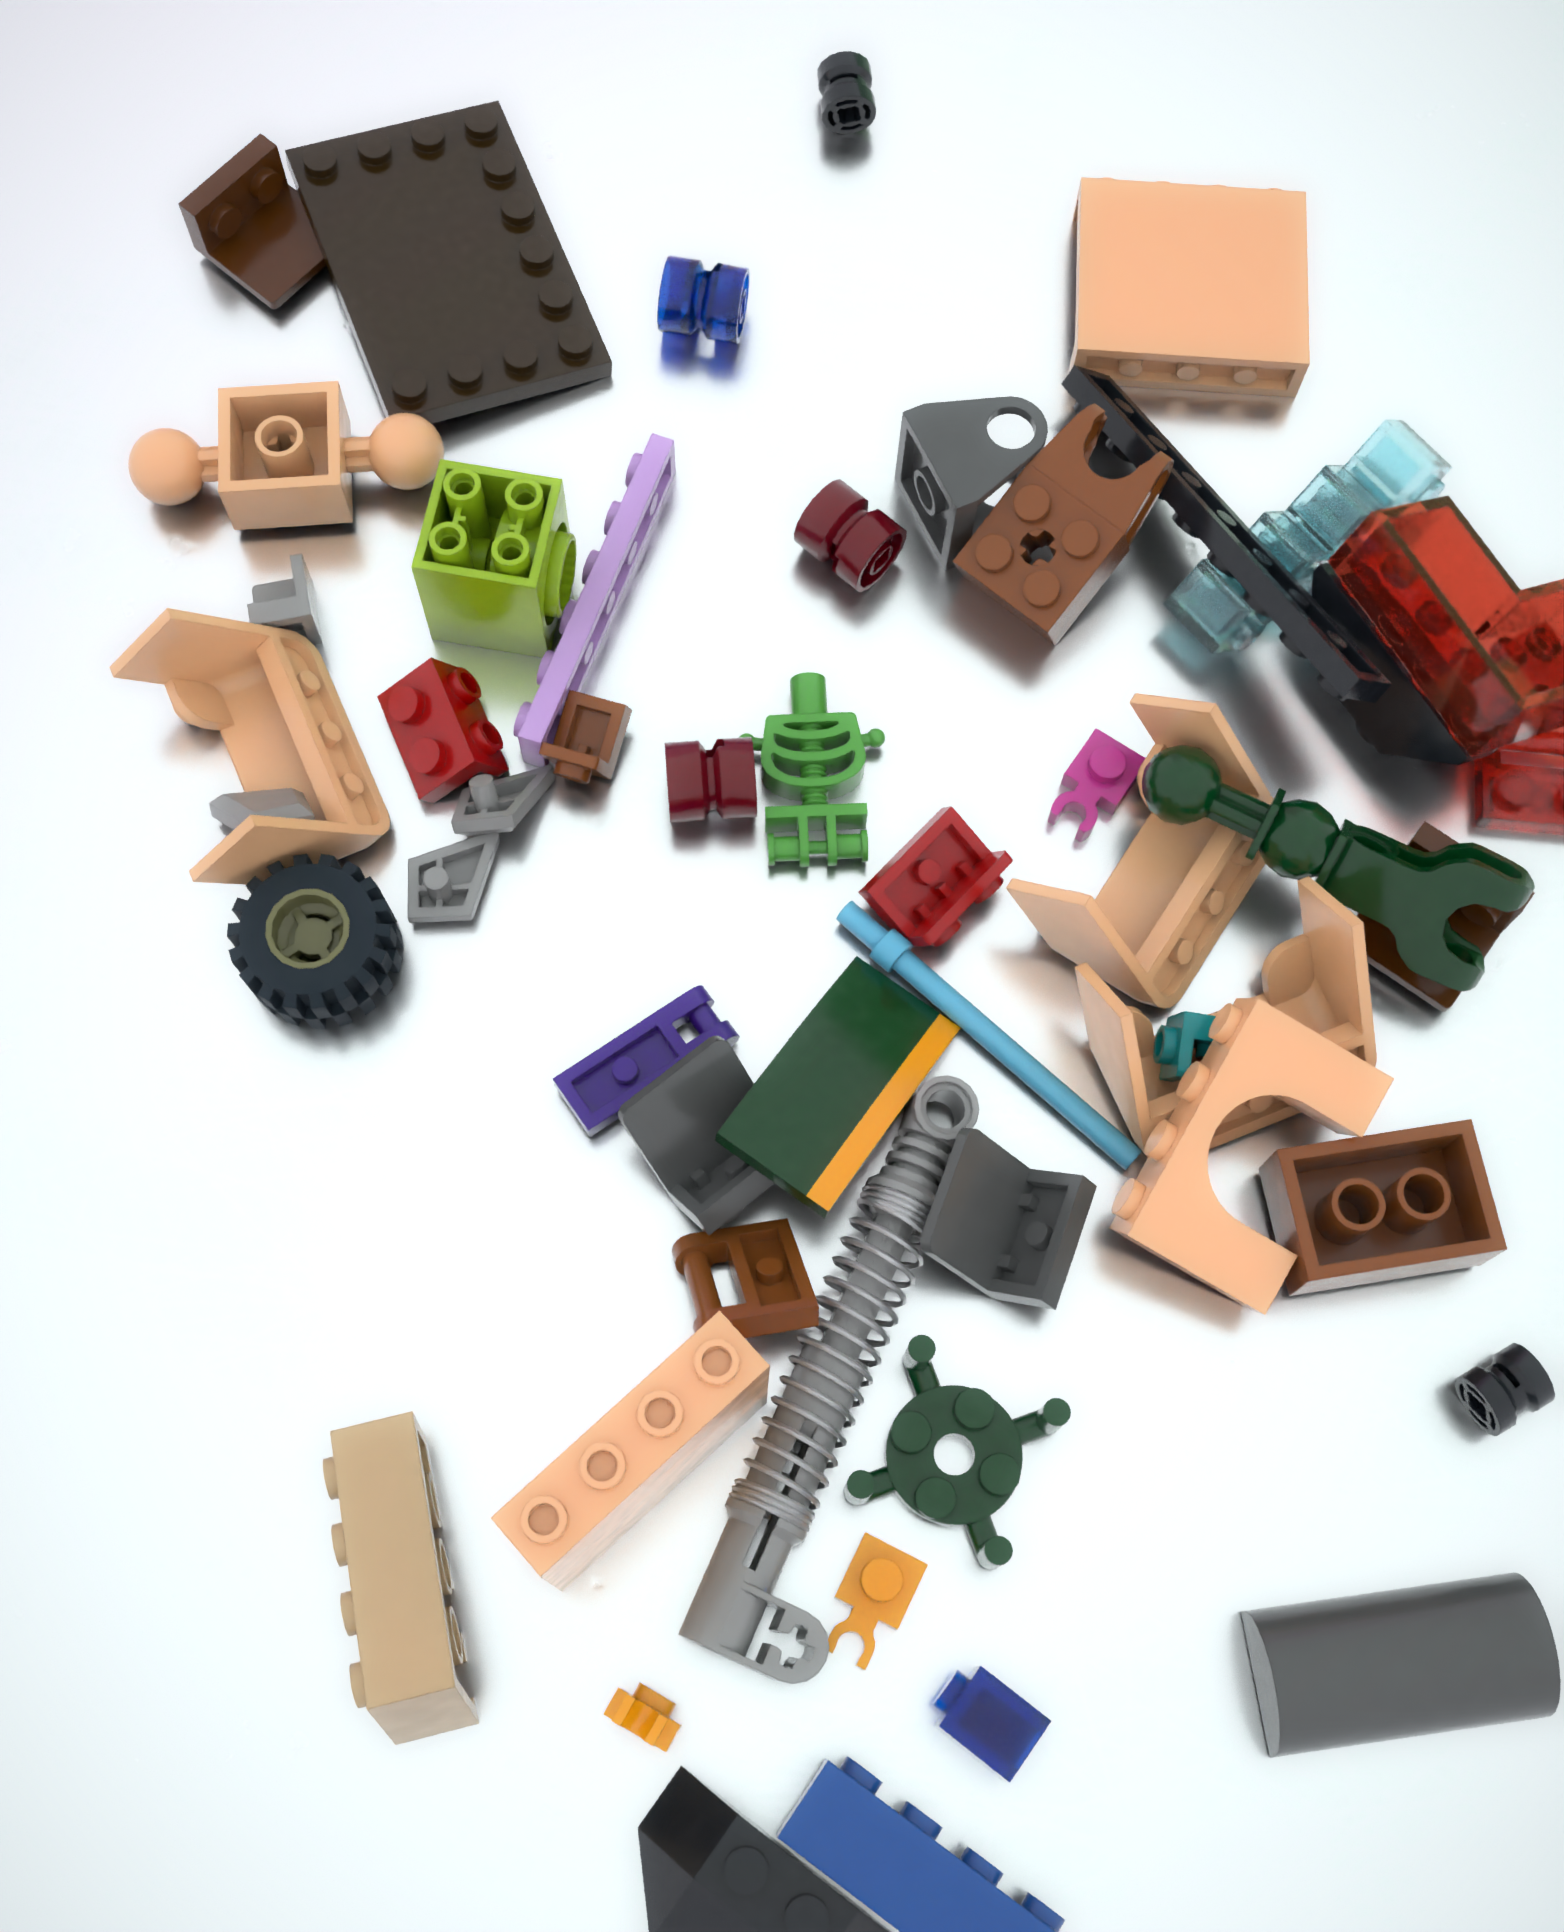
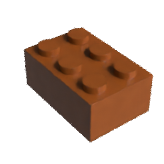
(1382, 1206)

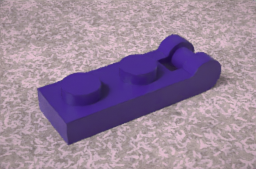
(636, 1057)

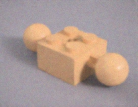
(285, 456)

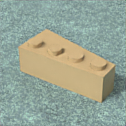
(396, 1580)

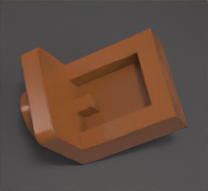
(587, 737)

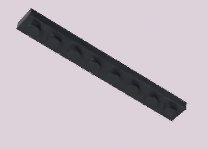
(1232, 545)

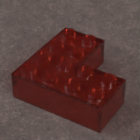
(1459, 622)

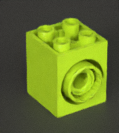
(495, 558)

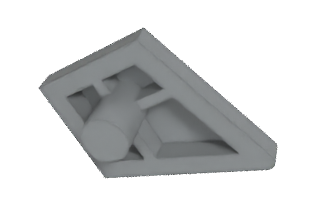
(499, 804)
(236, 807)
(450, 880)

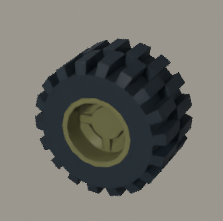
(315, 941)

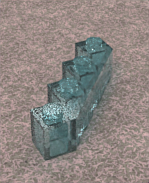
(1385, 472)

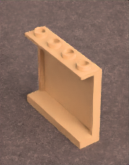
(1192, 286)
(636, 1453)

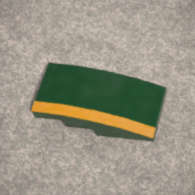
(837, 1086)

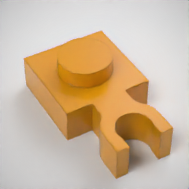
(878, 1589)
(645, 1715)

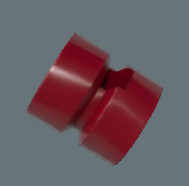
(843, 530)
(711, 779)

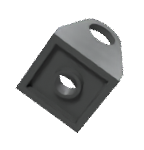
(953, 465)

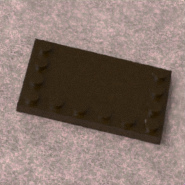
(447, 264)

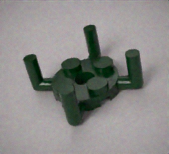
(983, 1426)

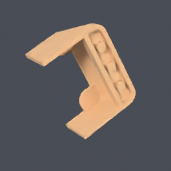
(281, 731)
(1171, 885)
(1311, 977)

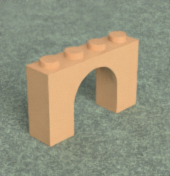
(1172, 1200)

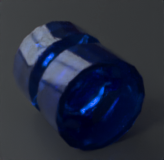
(703, 299)

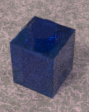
(989, 1721)

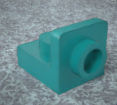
(1176, 1042)

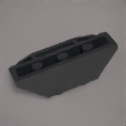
(1402, 718)
(724, 1873)

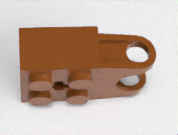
(1072, 511)

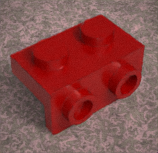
(441, 728)
(935, 880)

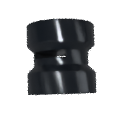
(846, 92)
(1504, 1389)

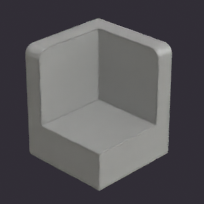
(288, 603)

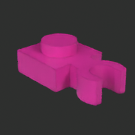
(1098, 777)

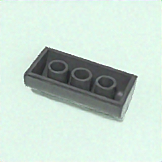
(1402, 1663)

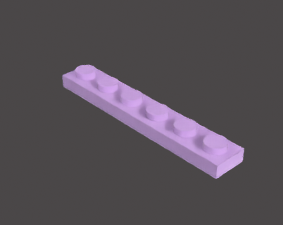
(605, 580)

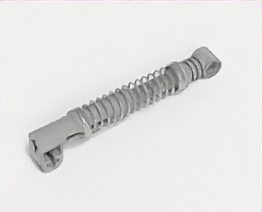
(820, 1401)

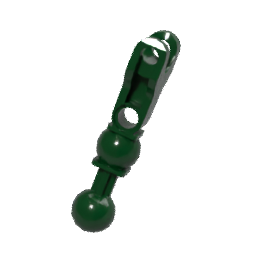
(1357, 865)

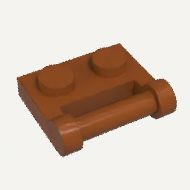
(765, 1271)

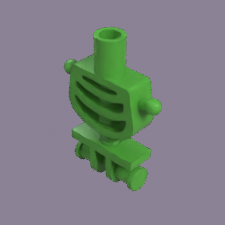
(813, 746)

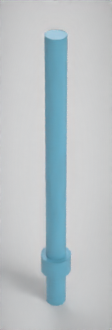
(894, 952)

